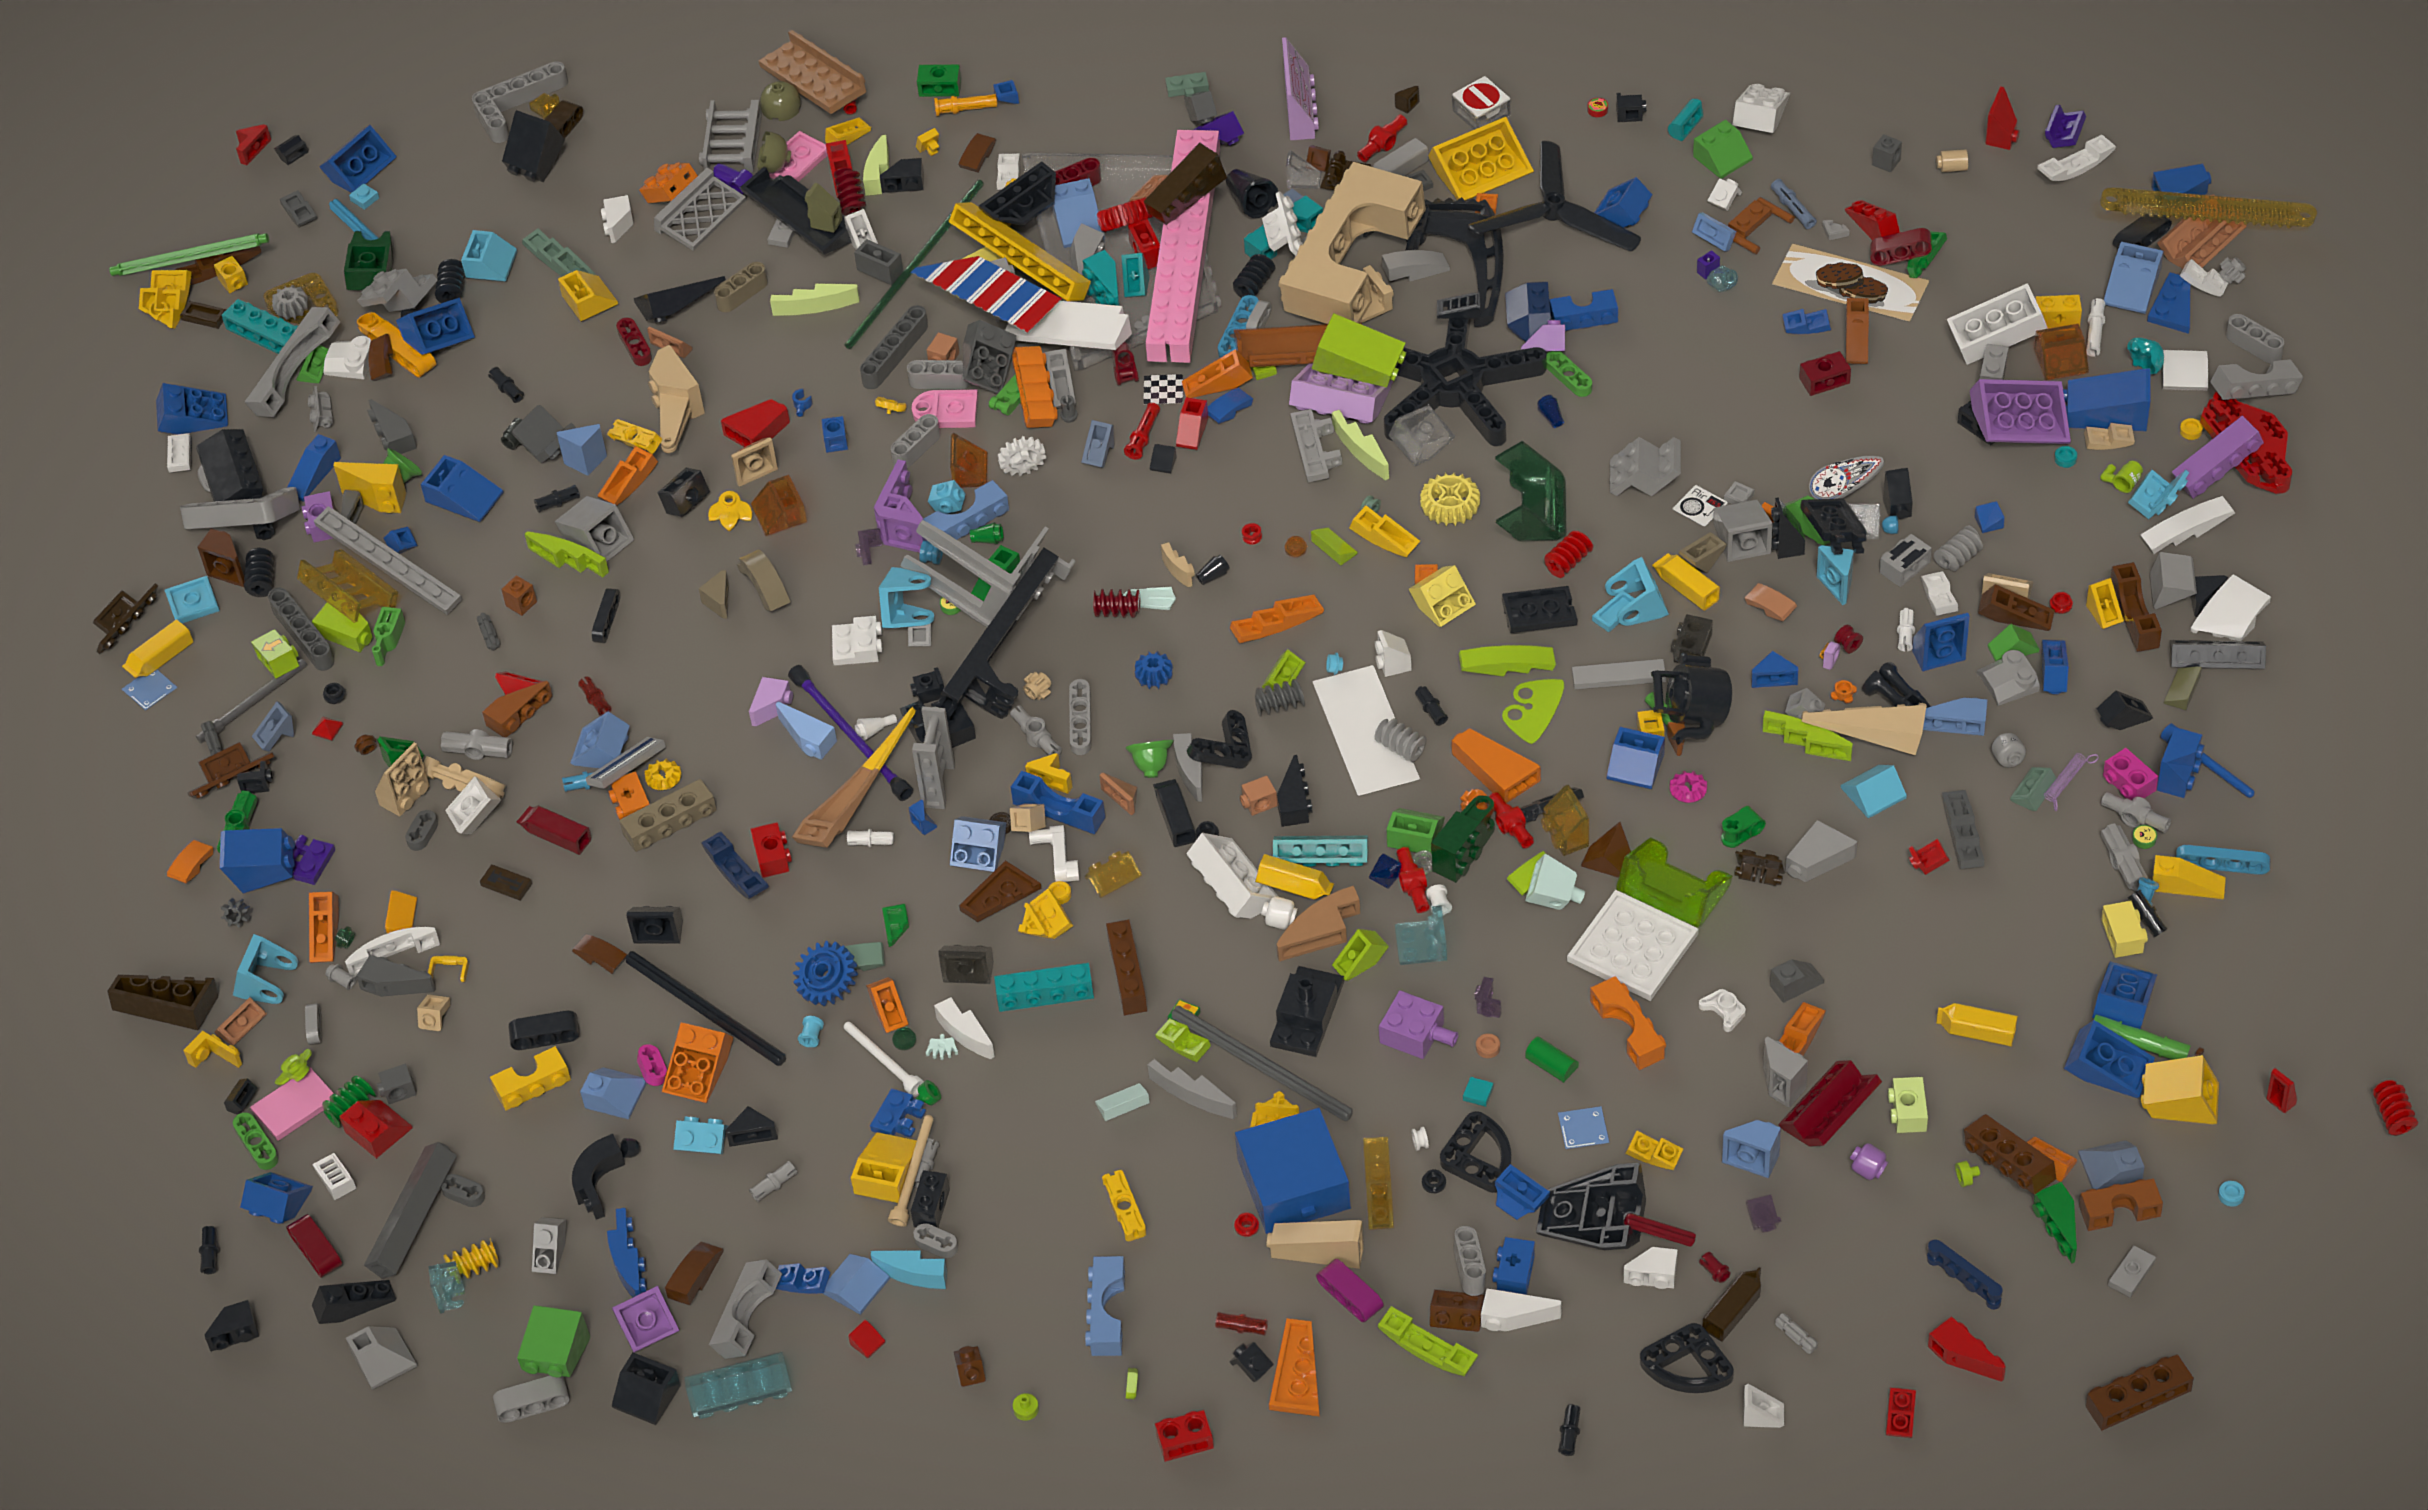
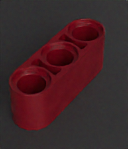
(1084, 169)
(1900, 246)
(314, 1245)

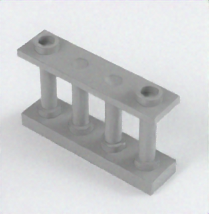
(748, 143)
(933, 757)

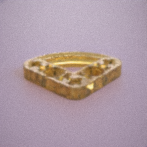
(310, 290)

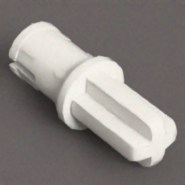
(1906, 629)
(869, 838)

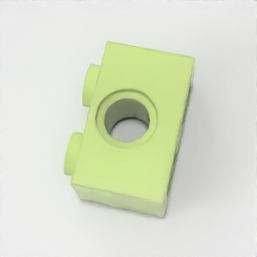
(1909, 1092)

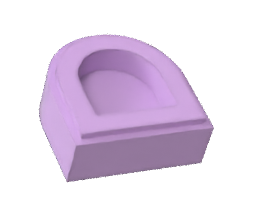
(1831, 655)

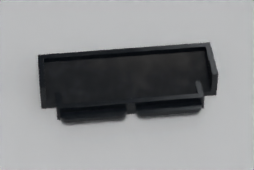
(786, 201)

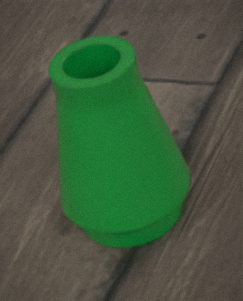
(989, 533)

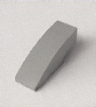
(1413, 264)
(1060, 375)
(1188, 768)

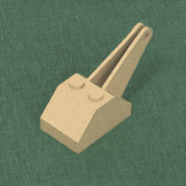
(675, 394)

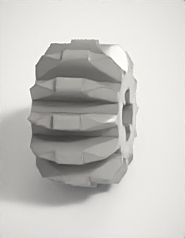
(290, 302)

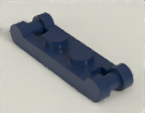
(1965, 1272)

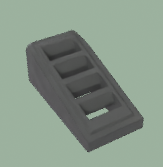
(352, 505)

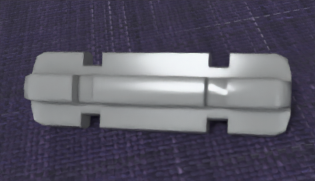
(1796, 1333)

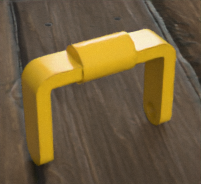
(449, 960)

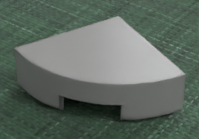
(1834, 230)

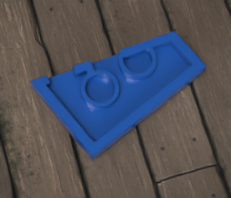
(2172, 305)

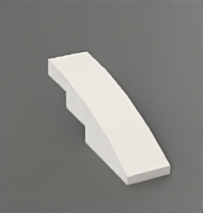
(2189, 522)

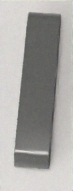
(894, 347)
(301, 629)

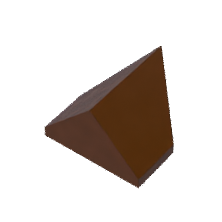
(1608, 852)

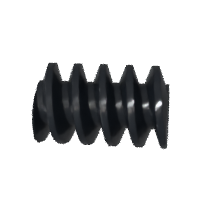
(1253, 275)
(449, 281)
(258, 572)

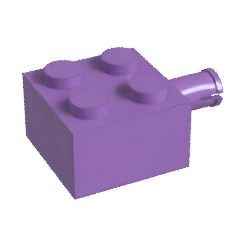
(1414, 1025)

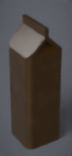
(1733, 1304)

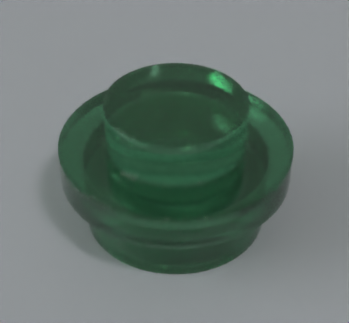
(345, 937)
(904, 1038)

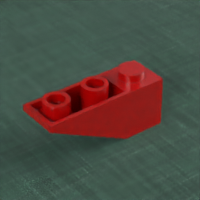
(1873, 220)
(1961, 1349)

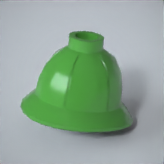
(407, 467)
(1150, 756)

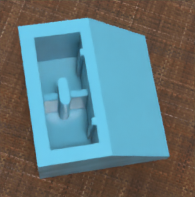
(488, 256)

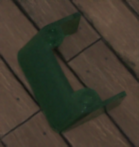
(1542, 493)

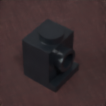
(1630, 108)
(927, 686)

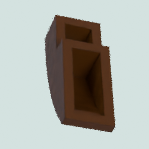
(693, 1272)

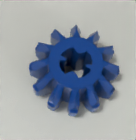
(1153, 669)

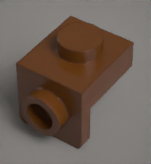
(969, 1366)

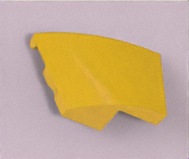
(166, 295)

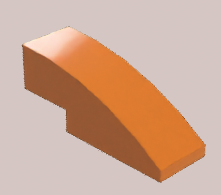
(628, 476)
(1802, 1028)

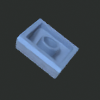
(582, 448)

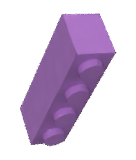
(2219, 456)

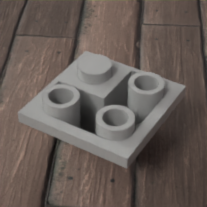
(380, 1354)

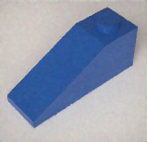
(314, 465)
(2054, 666)

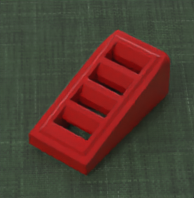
(2281, 1091)

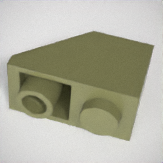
(823, 209)

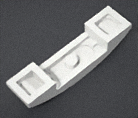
(2078, 163)
(392, 943)

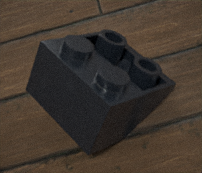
(645, 1388)

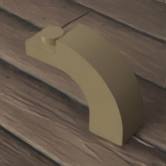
(765, 579)

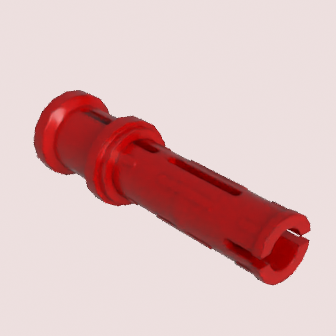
(1139, 437)

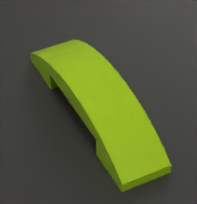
(1425, 1345)

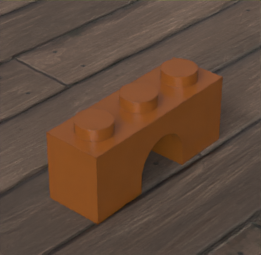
(2139, 1197)

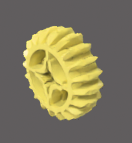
(1450, 506)

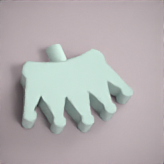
(941, 1046)

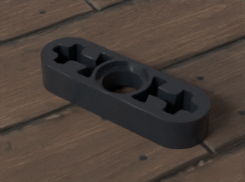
(605, 615)

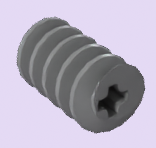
(1959, 549)
(1400, 739)

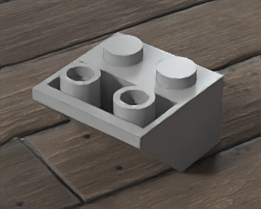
(1784, 1072)

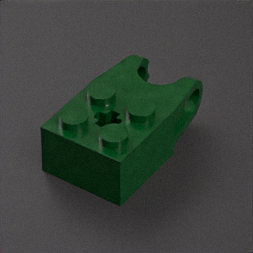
(367, 259)
(1462, 839)

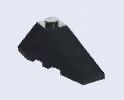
(669, 301)

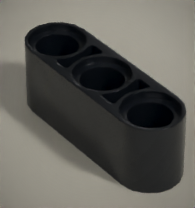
(2143, 231)
(543, 1030)

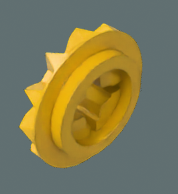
(656, 781)

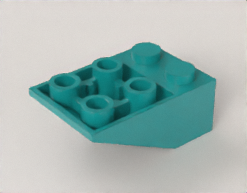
(1103, 276)

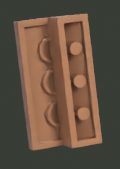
(2198, 240)

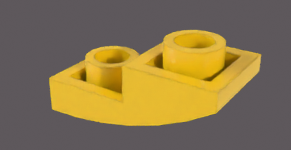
(1648, 1150)

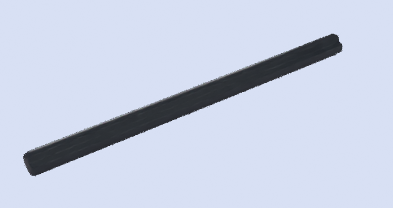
(705, 1008)

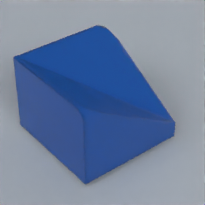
(1006, 92)
(1989, 517)
(400, 540)
(920, 818)

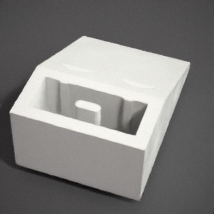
(1760, 108)

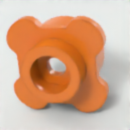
(1844, 691)

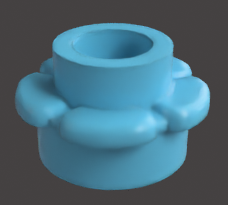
(1334, 663)

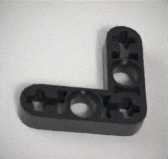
(1235, 753)

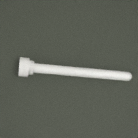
(910, 1082)

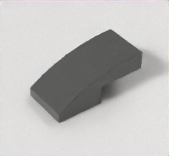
(298, 208)

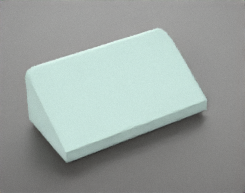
(1122, 1101)

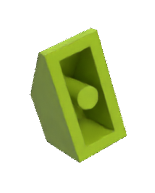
(1360, 954)

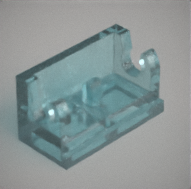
(445, 1284)

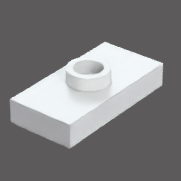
(179, 452)

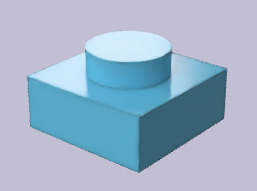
(364, 196)

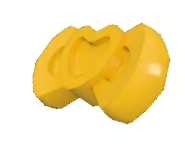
(890, 405)

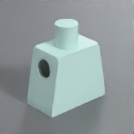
(1553, 884)

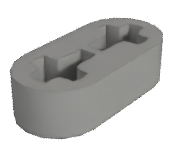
(1259, 315)
(313, 1023)
(937, 1238)

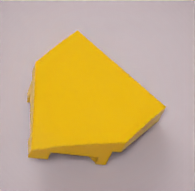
(1045, 917)
(1273, 1110)

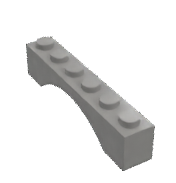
(271, 389)

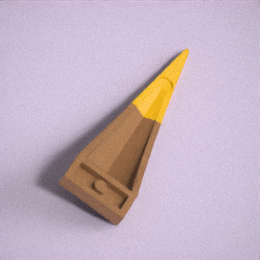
(834, 814)

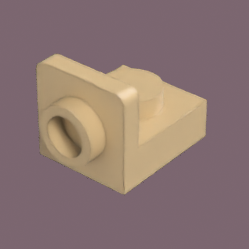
(431, 1012)

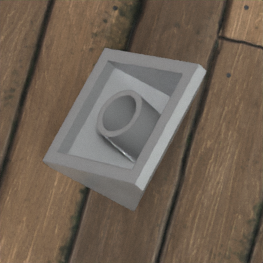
(2172, 579)

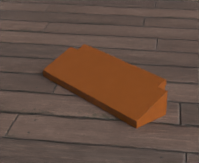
(1279, 344)

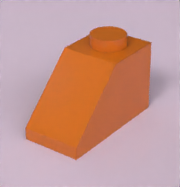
(887, 1004)

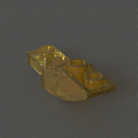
(1378, 1183)

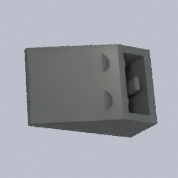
(987, 355)

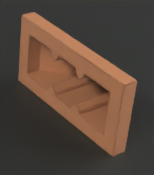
(1120, 792)

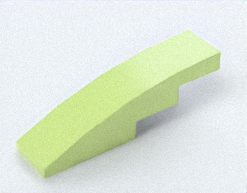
(821, 299)
(1362, 447)

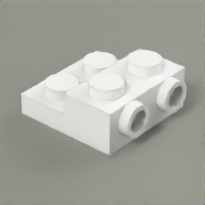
(857, 641)

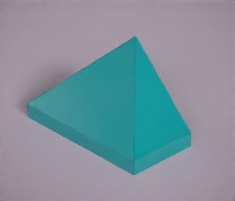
(1135, 275)

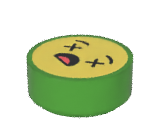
(947, 607)
(2144, 836)

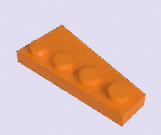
(1295, 1375)

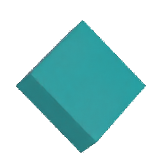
(1478, 1091)

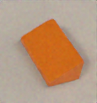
(2062, 1160)

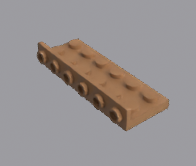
(814, 73)

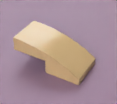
(2114, 437)

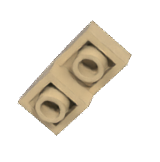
(1177, 565)

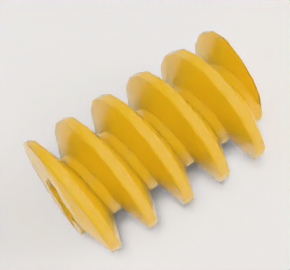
(474, 1259)

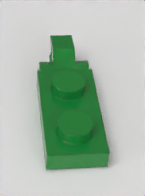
(1917, 264)

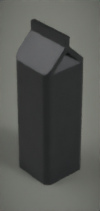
(1175, 813)

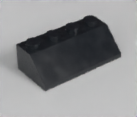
(229, 466)

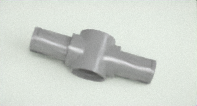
(1035, 731)
(2136, 812)

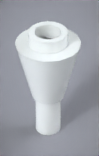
(870, 726)

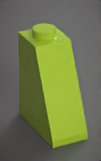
(341, 630)

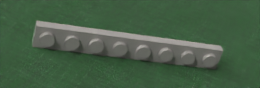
(387, 560)

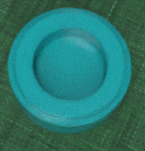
(2065, 456)

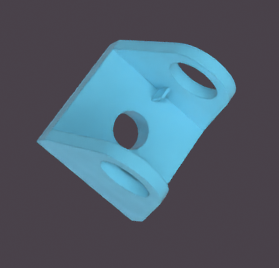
(1649, 603)
(893, 610)
(261, 953)

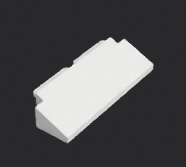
(1079, 326)

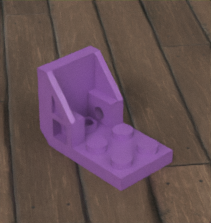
(896, 514)

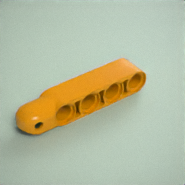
(375, 326)

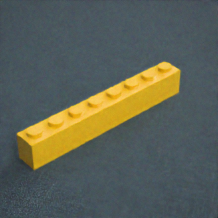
(1020, 252)

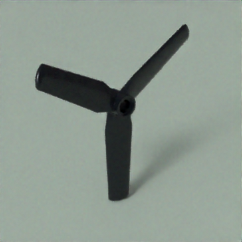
(1557, 208)

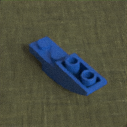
(625, 1255)

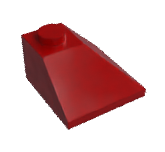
(2002, 122)

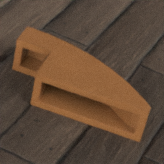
(1319, 925)

